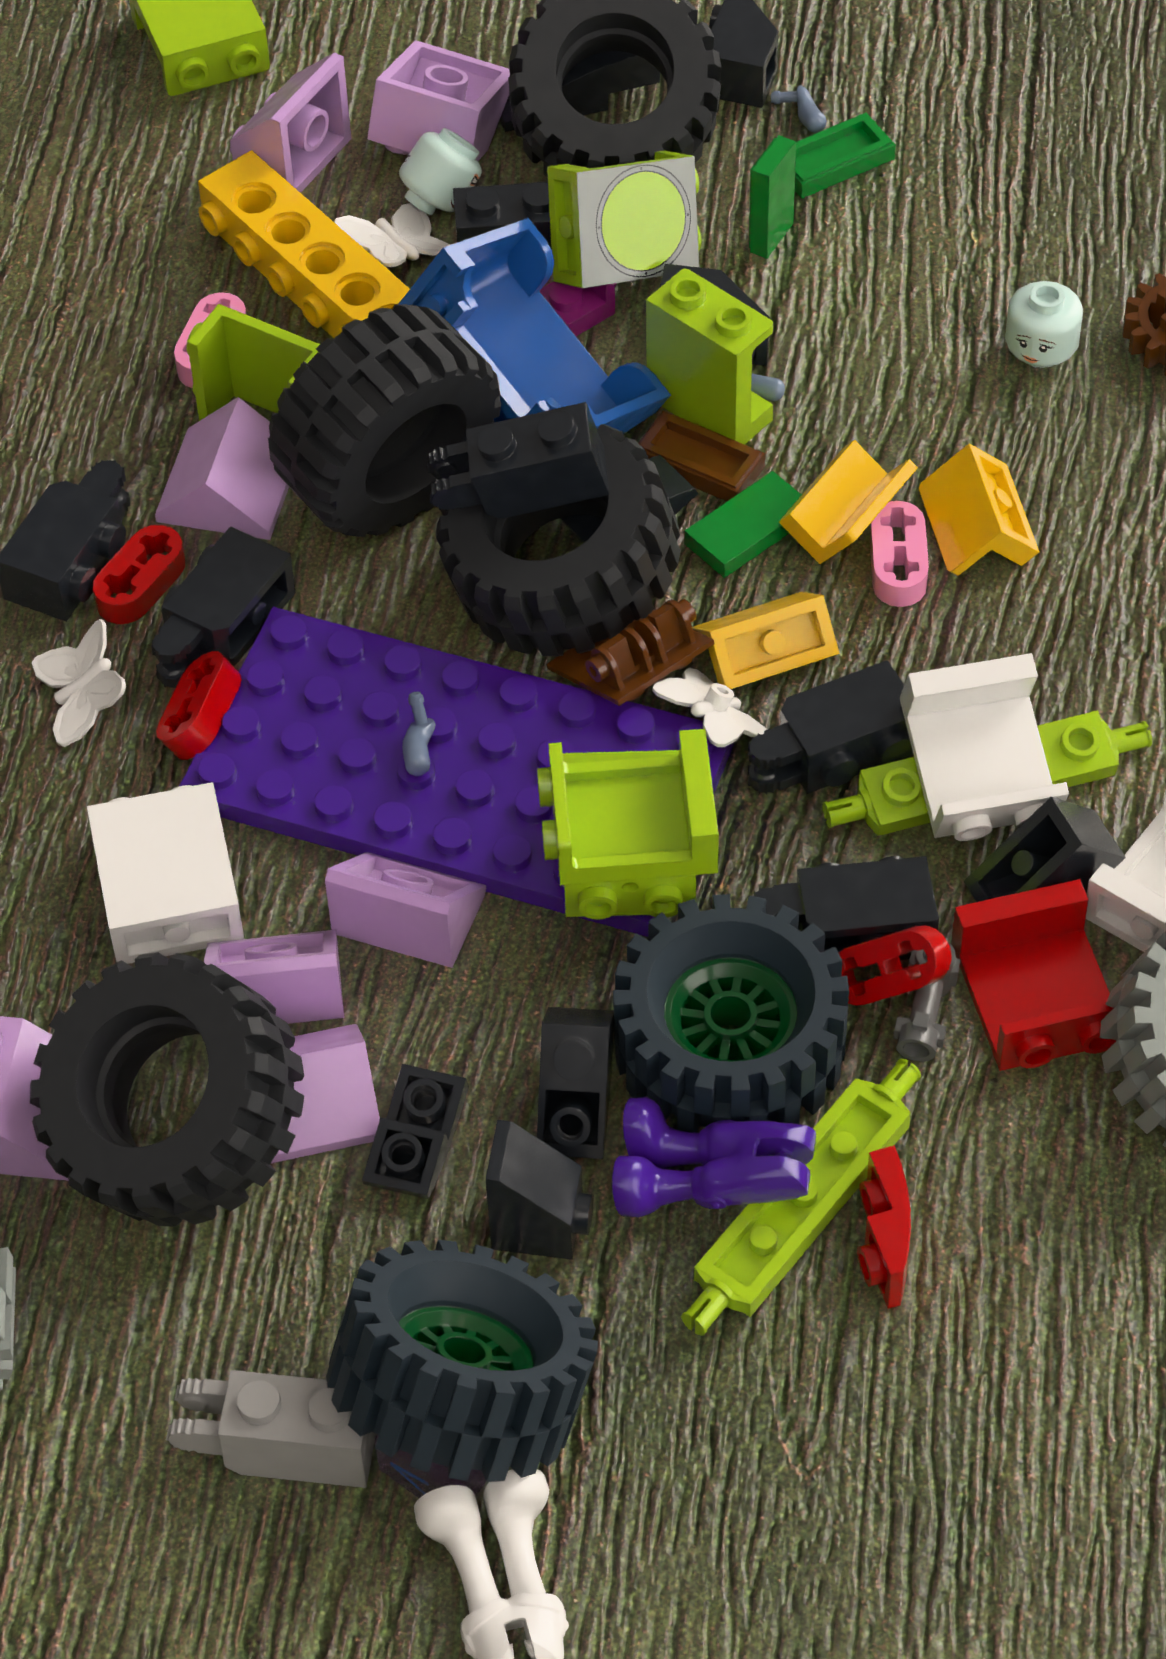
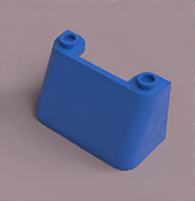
(494, 300)

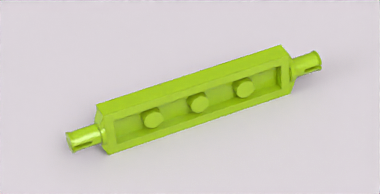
(1075, 750)
(774, 1235)

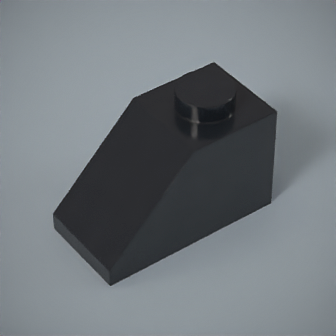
(1049, 848)
(534, 1196)

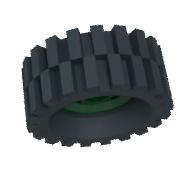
(741, 973)
(461, 1360)

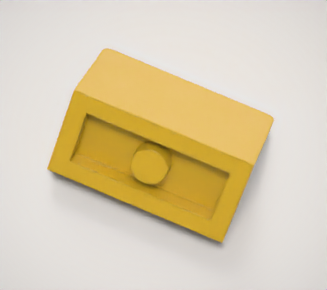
(843, 501)
(976, 511)
(770, 639)

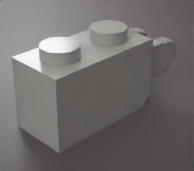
(273, 1428)

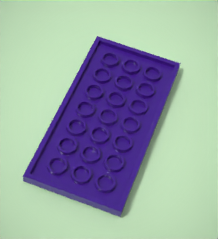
(322, 756)

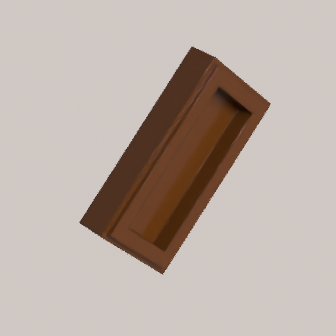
(703, 456)

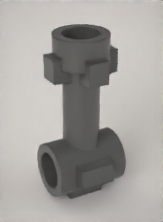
(920, 1033)

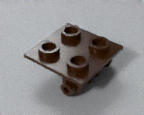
(638, 655)

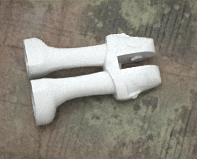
(512, 1505)

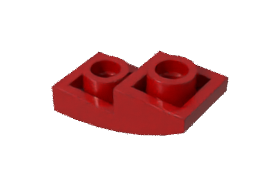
(888, 1225)

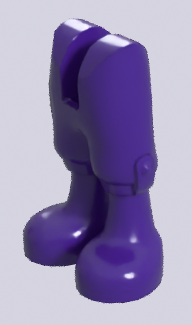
(738, 1159)

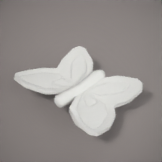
(394, 243)
(85, 683)
(712, 702)

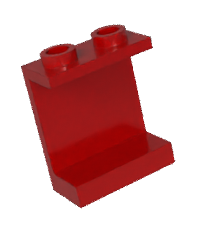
(1033, 974)

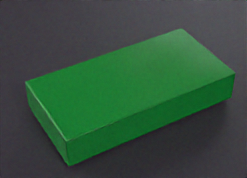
(840, 154)
(772, 196)
(743, 525)

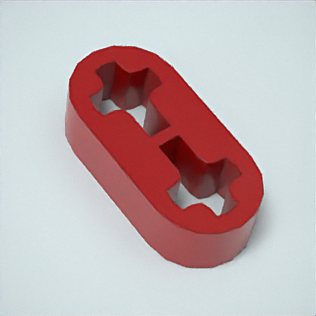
(145, 577)
(198, 705)
(893, 978)

